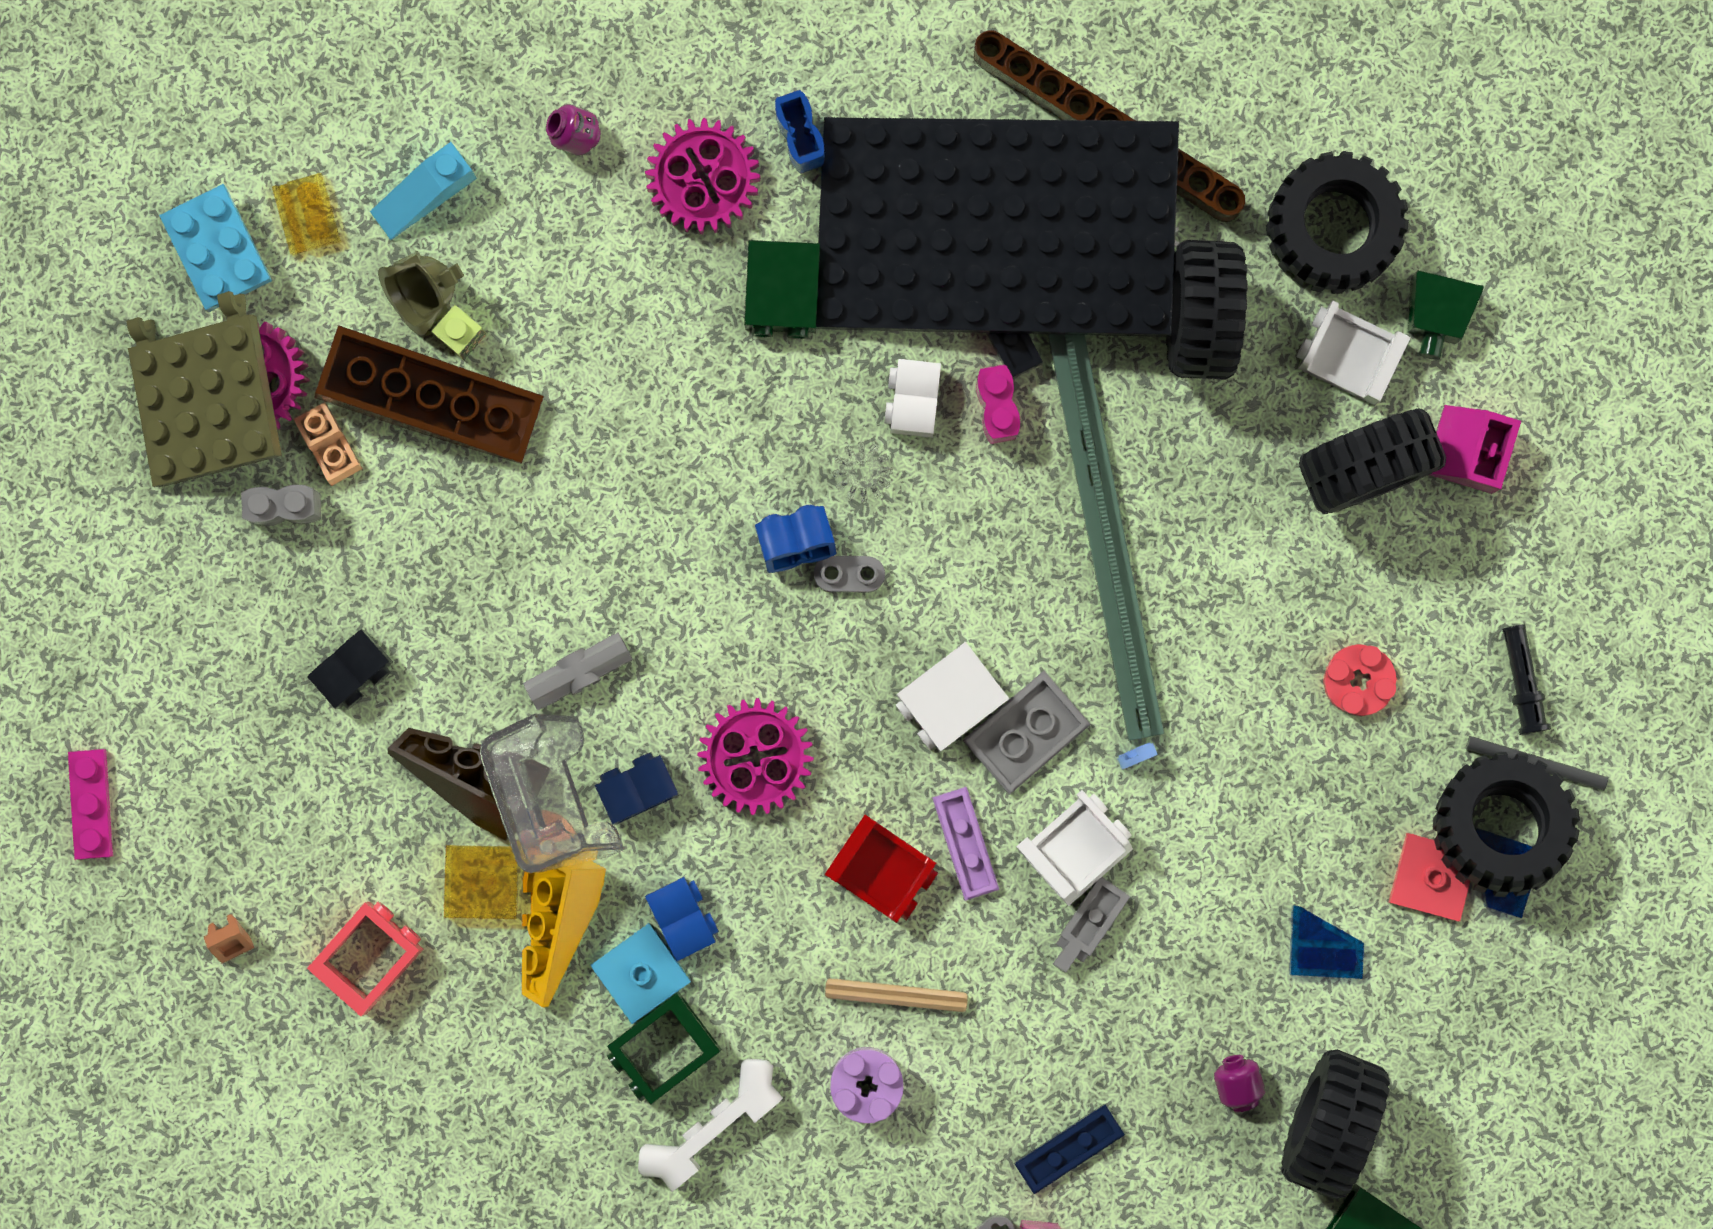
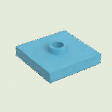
(640, 973)

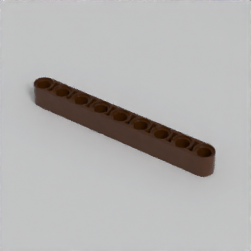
(1098, 109)

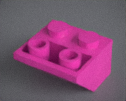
(1476, 447)

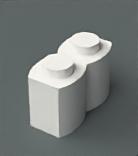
(914, 398)

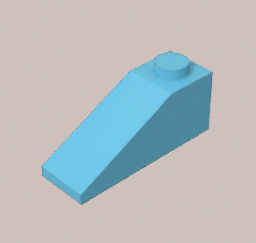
(423, 190)

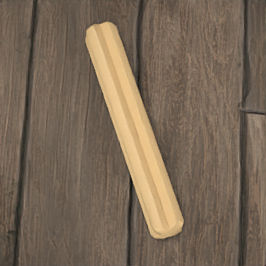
(896, 995)

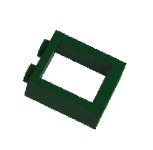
(693, 1026)

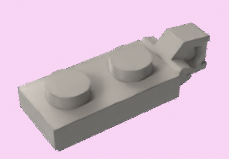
(1090, 923)

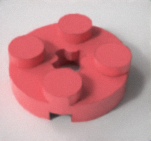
(1368, 661)

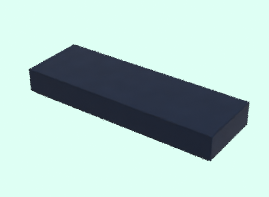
(1069, 1148)

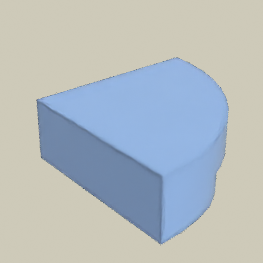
(1142, 753)

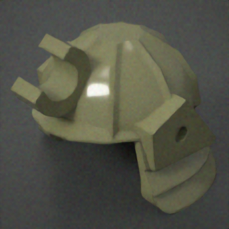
(419, 289)

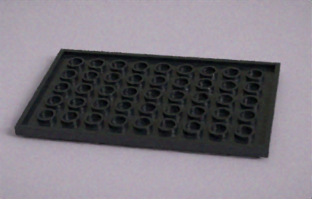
(998, 226)

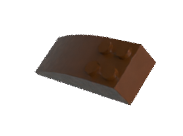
(428, 395)

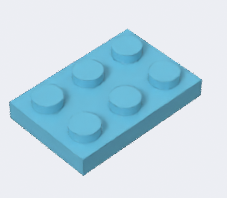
(215, 246)

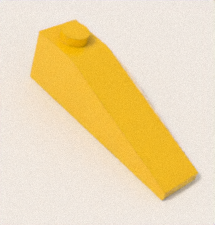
(560, 913)

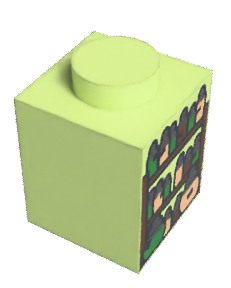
(459, 332)

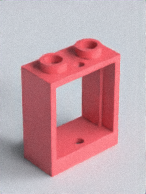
(343, 986)

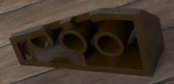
(452, 773)

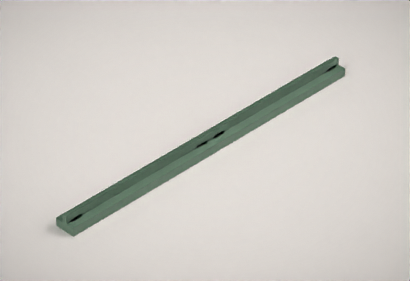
(1106, 536)

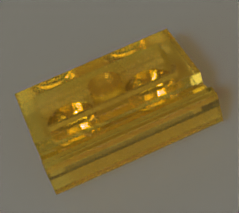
(306, 214)

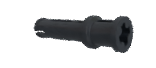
(1527, 696)

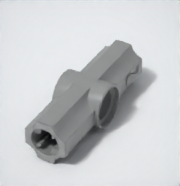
(577, 671)

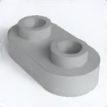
(849, 574)

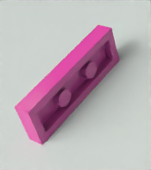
(90, 804)

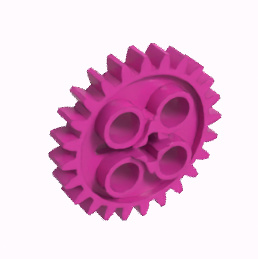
(675, 189)
(283, 363)
(748, 724)

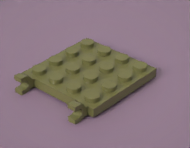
(203, 396)

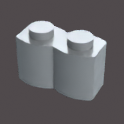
(271, 507)

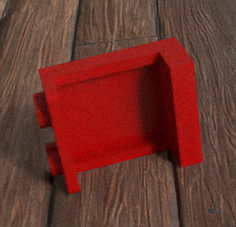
(882, 869)

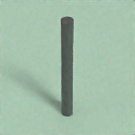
(1565, 771)

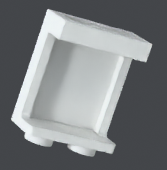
(1351, 353)
(950, 698)
(1077, 847)

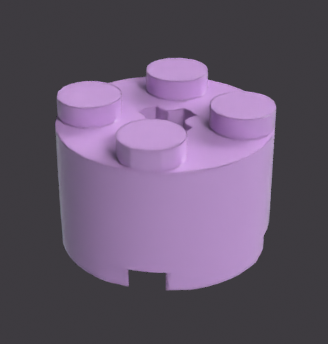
(878, 1102)

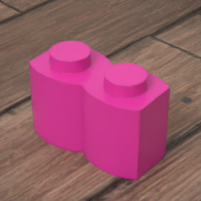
(995, 393)

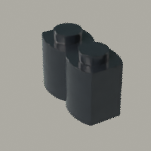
(351, 670)

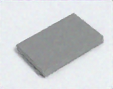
(1026, 732)

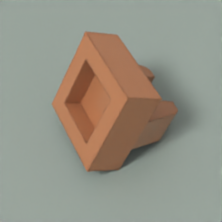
(228, 941)

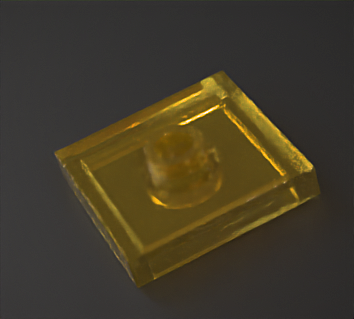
(480, 882)

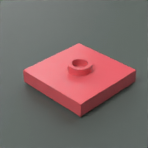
(1425, 882)

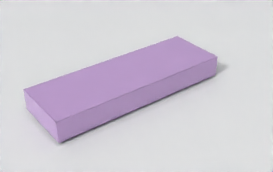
(965, 843)

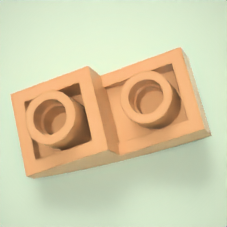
(328, 444)

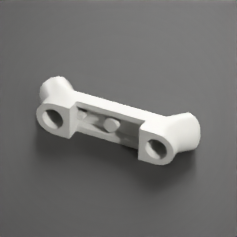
(754, 1097)

